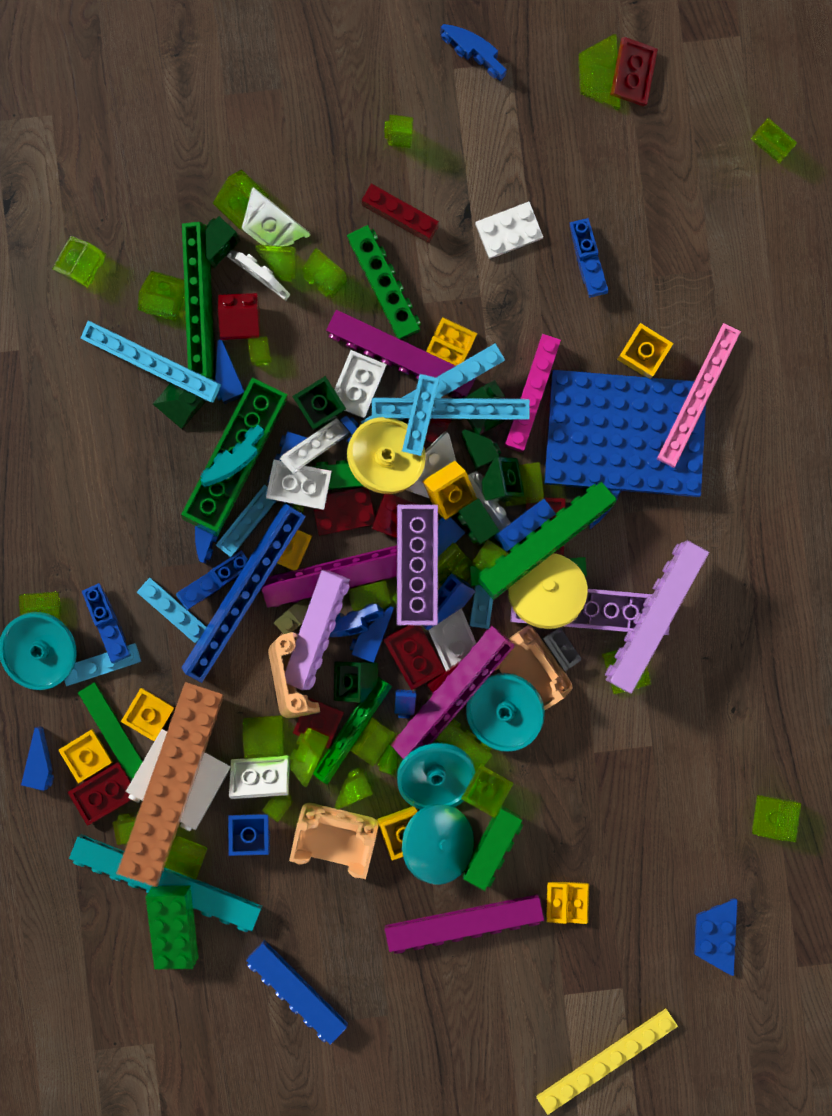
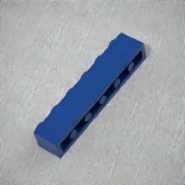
(296, 992)

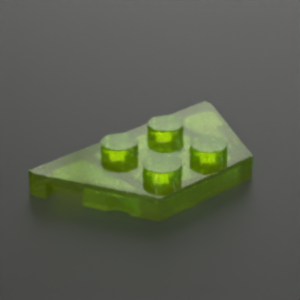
(597, 71)

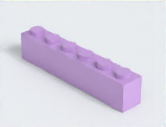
(316, 630)

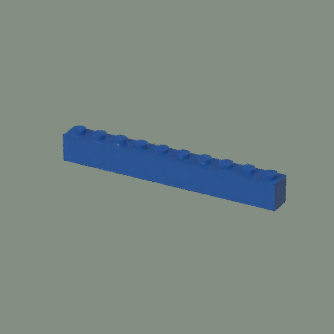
(243, 592)

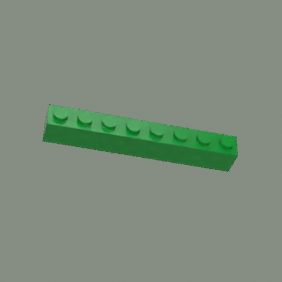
(198, 300)
(547, 540)

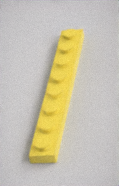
(606, 1061)

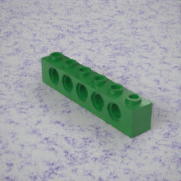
(358, 240)

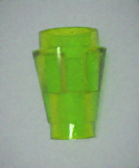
(388, 762)

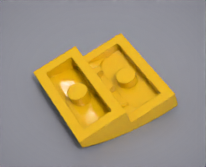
(451, 342)
(567, 902)

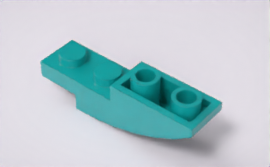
(228, 464)

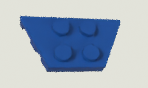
(716, 935)

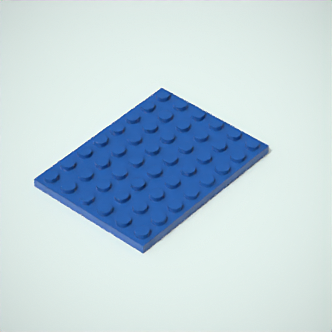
(614, 430)

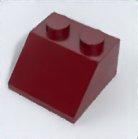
(239, 316)

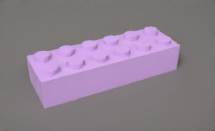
(417, 564)

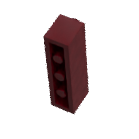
(400, 213)

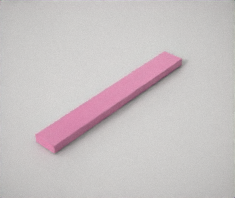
(698, 395)

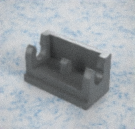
(562, 649)

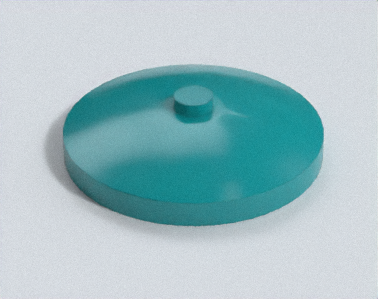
(37, 650)
(506, 712)
(435, 775)
(438, 844)

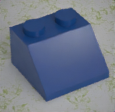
(249, 835)

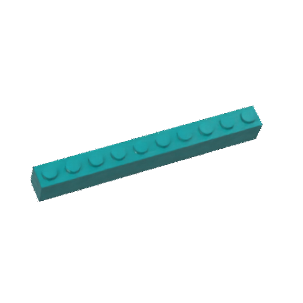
(205, 897)

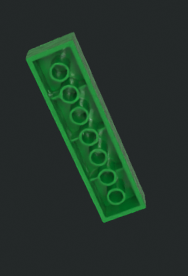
(211, 504)

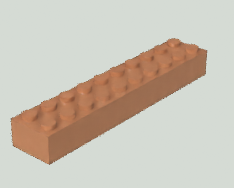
(170, 784)

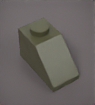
(293, 617)

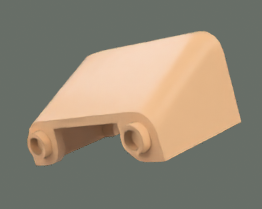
(537, 665)
(289, 701)
(334, 837)

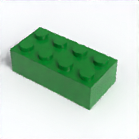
(492, 847)
(172, 927)

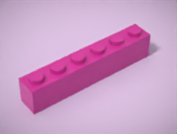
(533, 390)

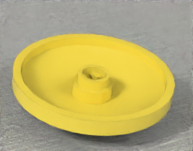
(378, 457)
(550, 593)

